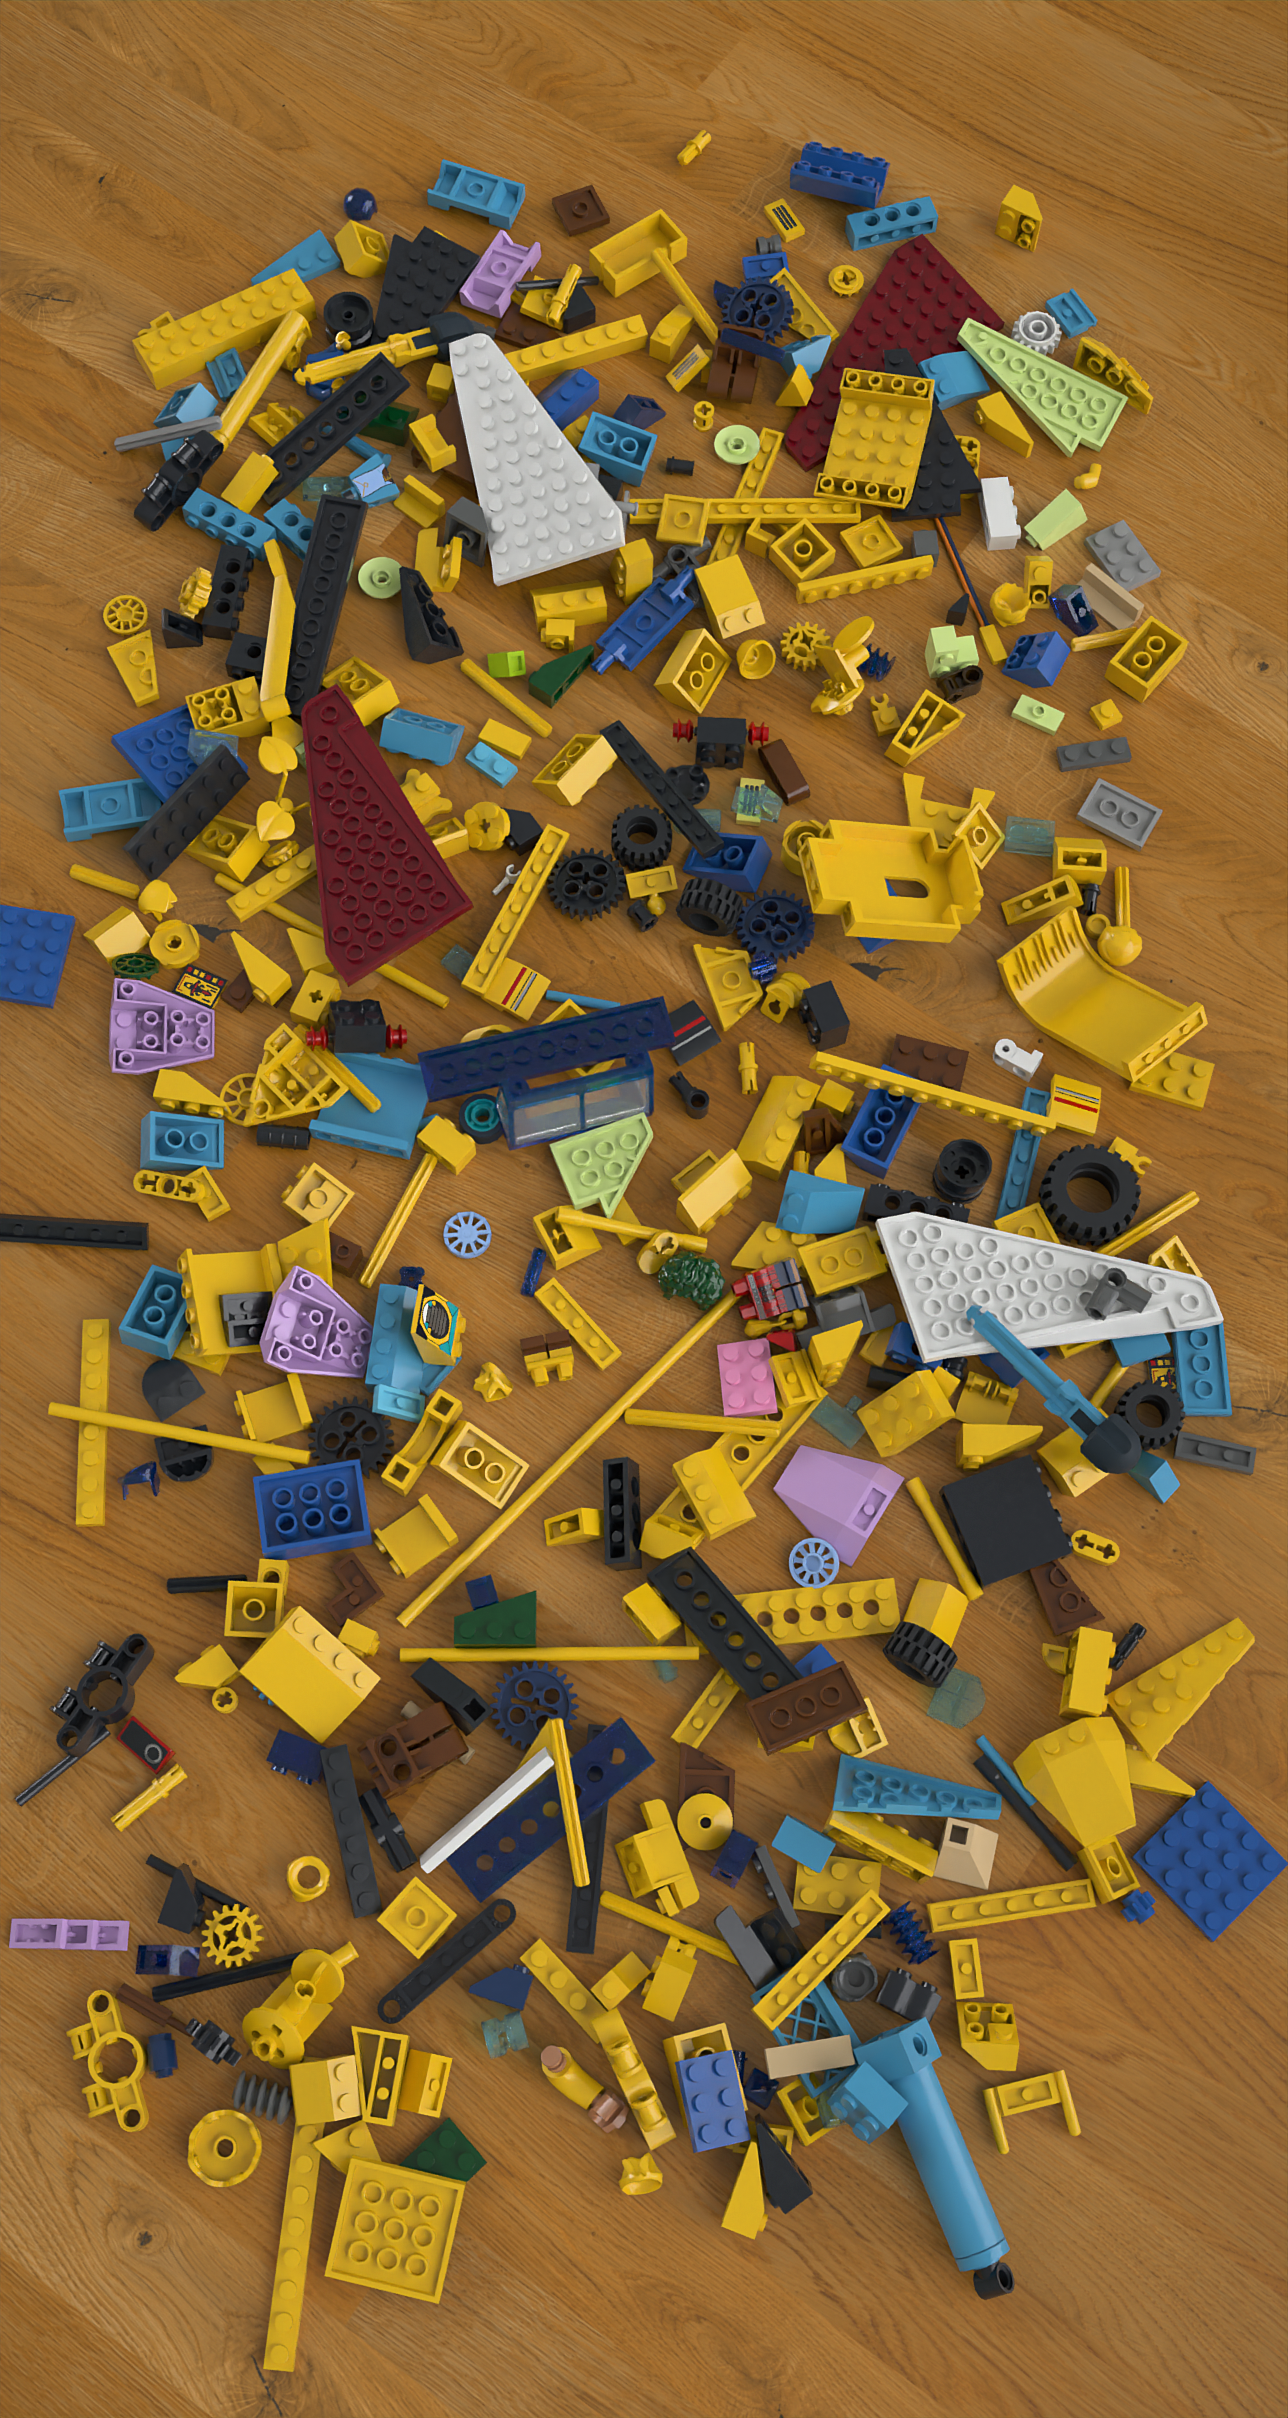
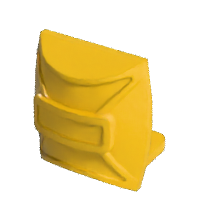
(788, 990)

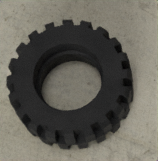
(1107, 1170)

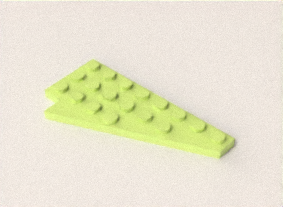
(1056, 397)

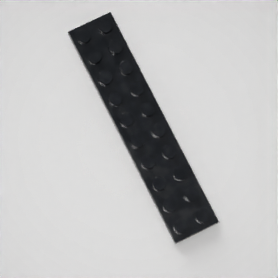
(321, 595)

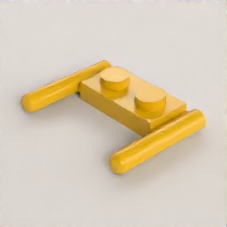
(1025, 2096)

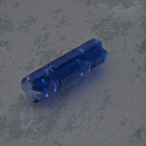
(533, 1272)

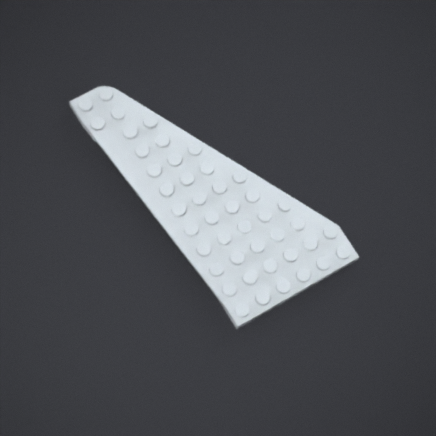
(528, 477)
(1026, 1285)

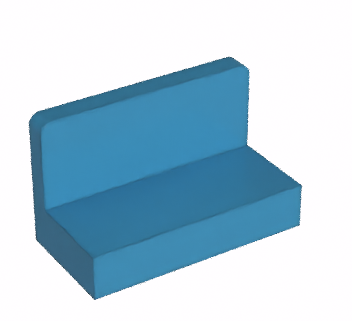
(803, 1843)

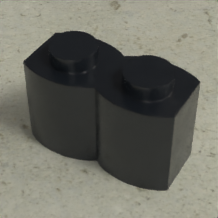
(907, 1997)

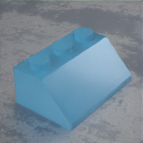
(421, 736)

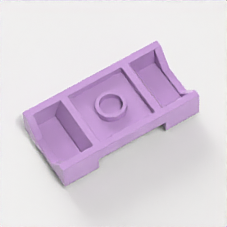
(496, 273)

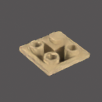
(965, 1853)

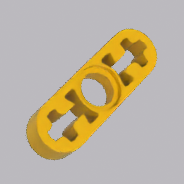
(161, 1179)

